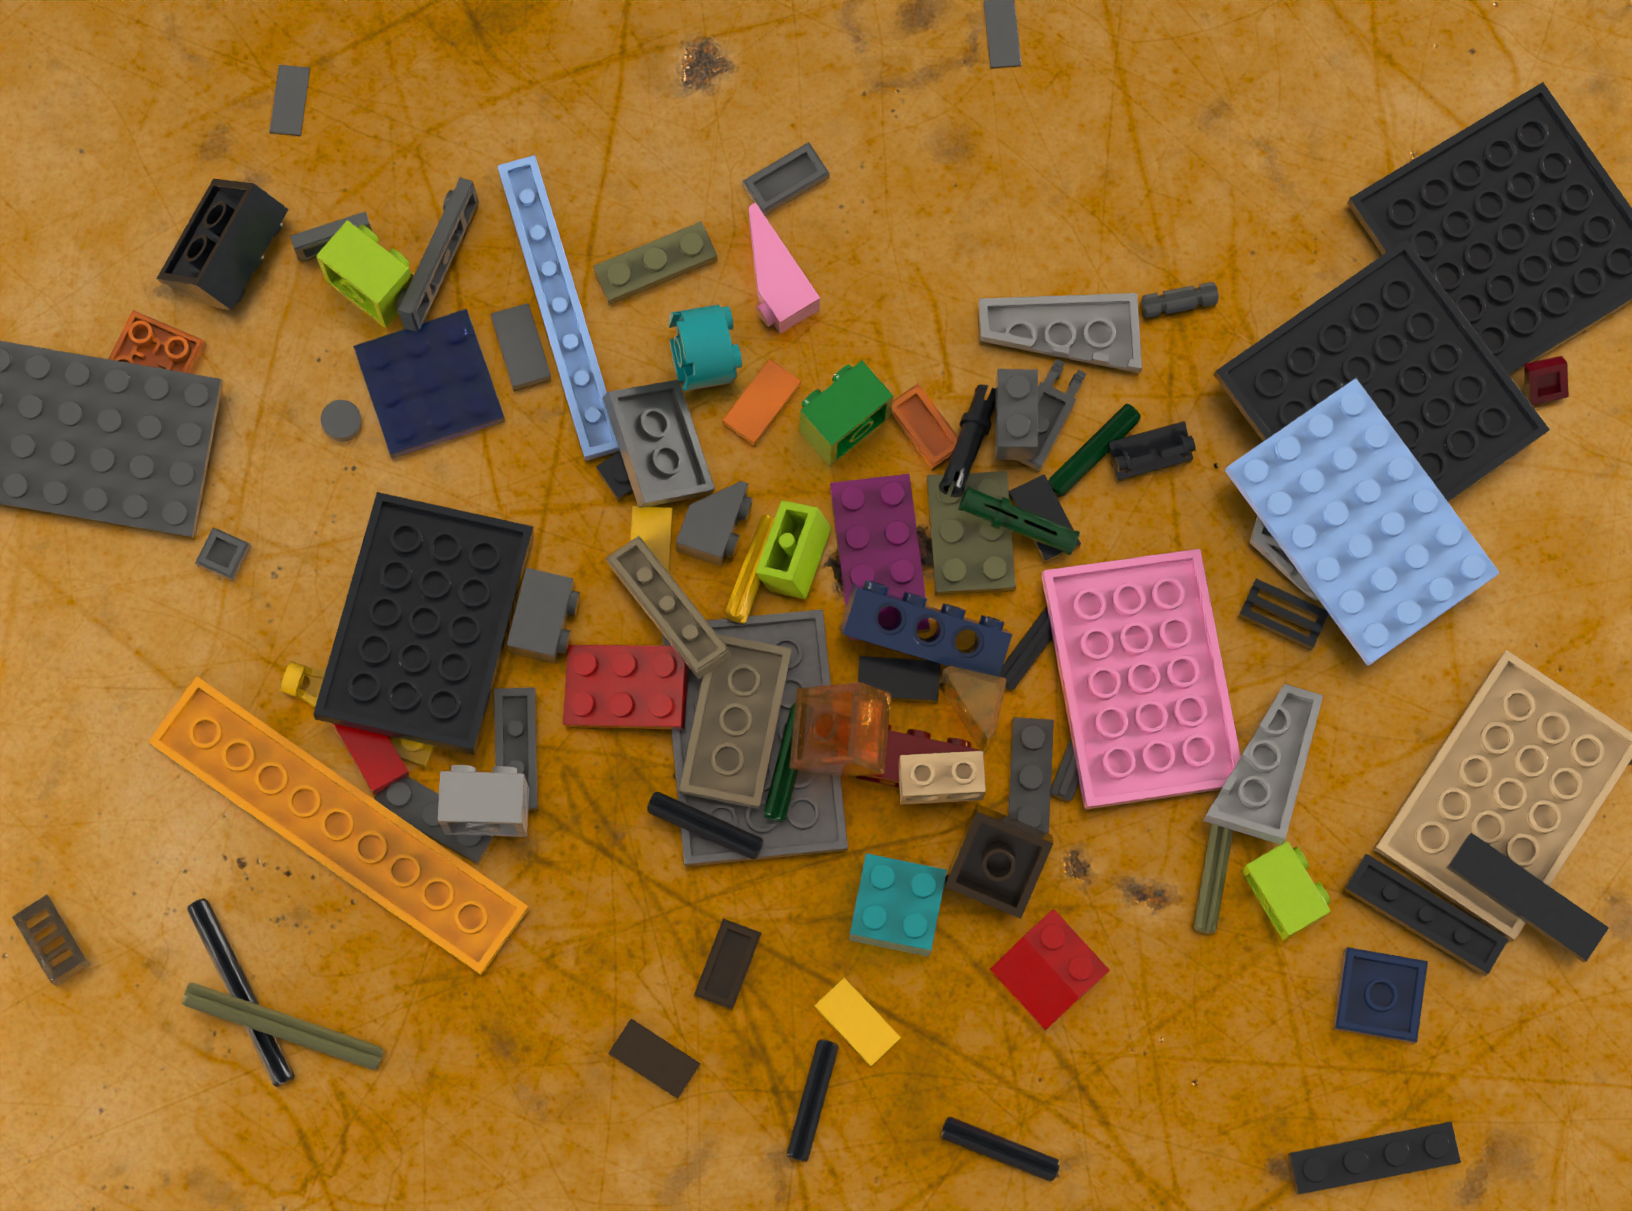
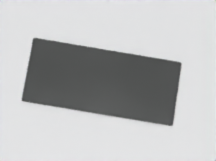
(1002, 33)
(289, 100)

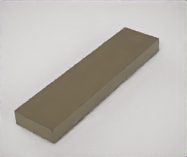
(668, 607)

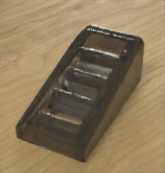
(67, 967)

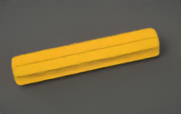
(748, 581)

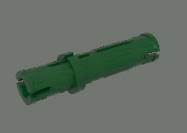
(979, 504)

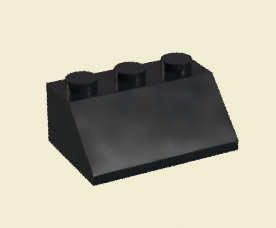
(223, 243)

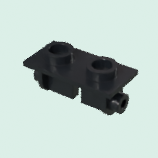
(1151, 450)

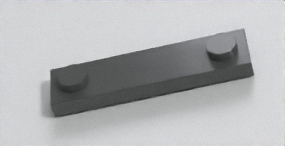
(417, 299)

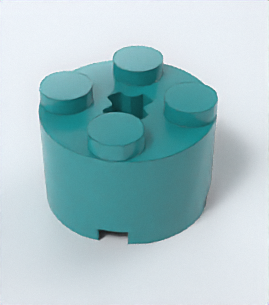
(703, 347)

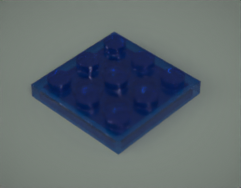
(429, 383)

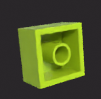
(365, 271)

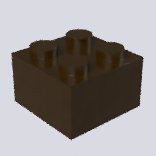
(998, 861)

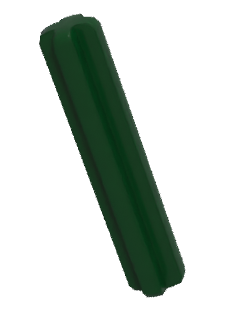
(1093, 450)
(783, 777)

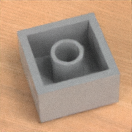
(483, 802)

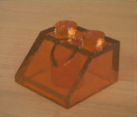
(840, 729)

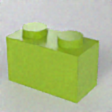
(793, 549)
(1287, 890)

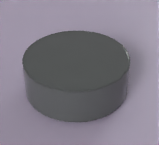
(341, 420)

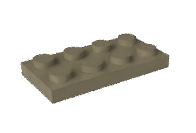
(736, 724)

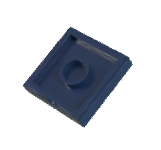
(1380, 995)

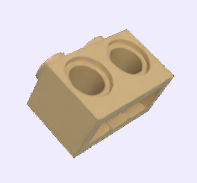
(941, 777)

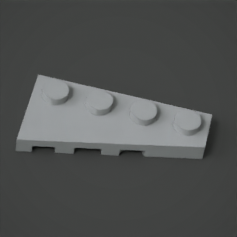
(1073, 327)
(1267, 777)

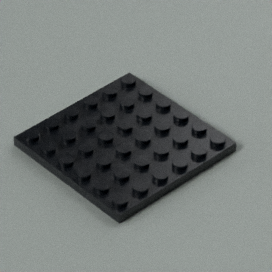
(1512, 227)
(1412, 357)

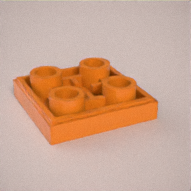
(157, 345)

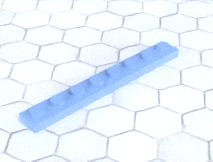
(559, 305)

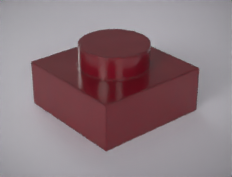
(1546, 380)

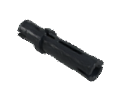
(974, 426)

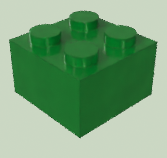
(845, 412)

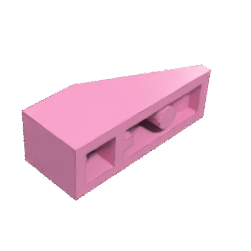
(782, 287)

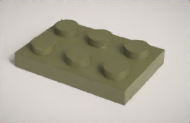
(965, 548)

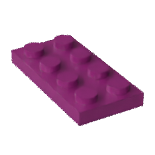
(878, 539)

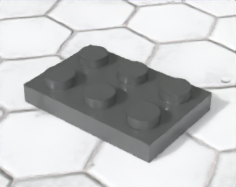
(658, 443)

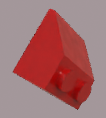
(1049, 969)

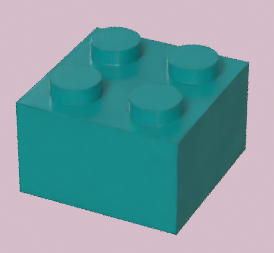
(897, 905)

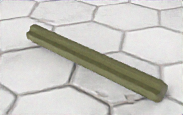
(282, 1026)

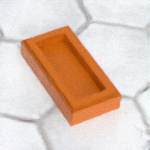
(761, 402)
(924, 426)

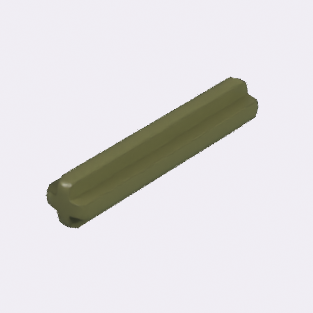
(1213, 879)

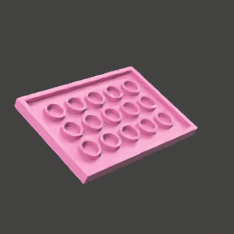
(1141, 678)

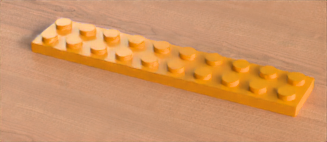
(339, 825)

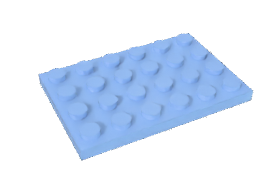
(1361, 521)

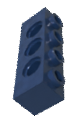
(862, 623)

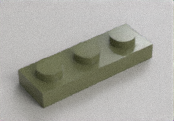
(655, 263)

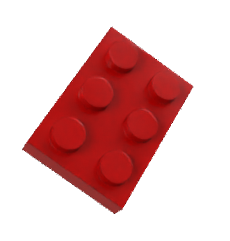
(625, 687)

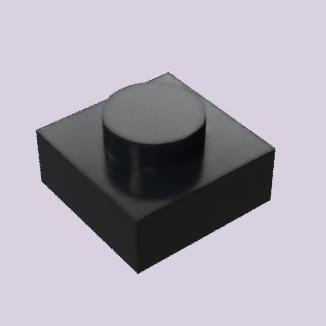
(615, 476)

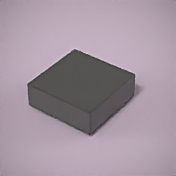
(223, 554)

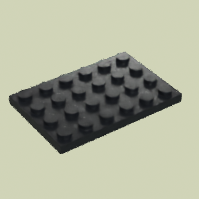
(424, 623)

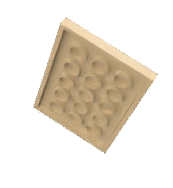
(1518, 774)

